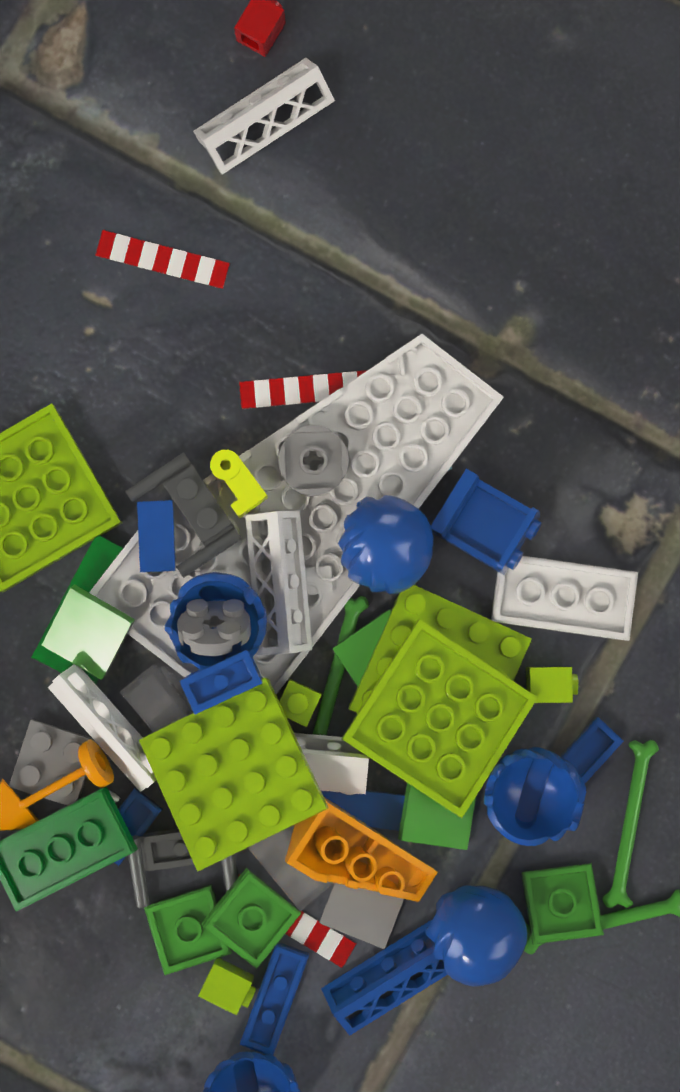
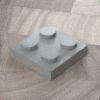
(46, 757)

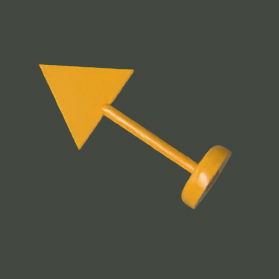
(15, 812)

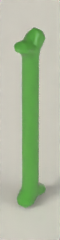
(353, 609)
(618, 892)
(626, 916)

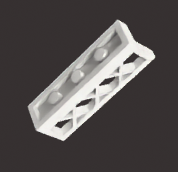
(259, 104)
(284, 581)
(104, 724)

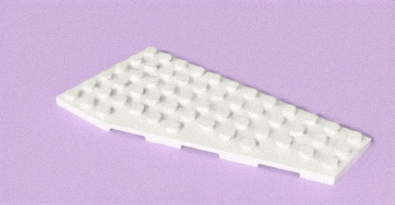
(401, 437)

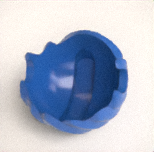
(386, 544)
(217, 587)
(534, 796)
(477, 934)
(251, 1073)

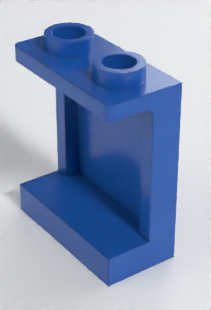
(486, 523)
(221, 681)

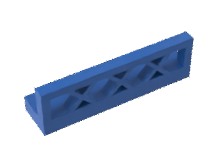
(382, 973)

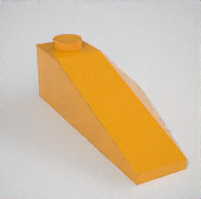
(351, 853)

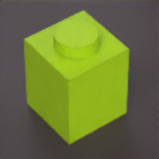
(552, 684)
(299, 702)
(228, 986)

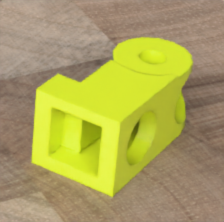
(231, 470)

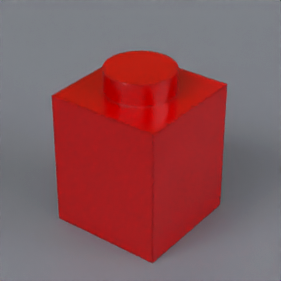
(260, 25)

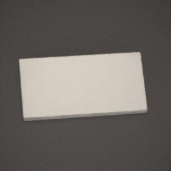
(566, 598)

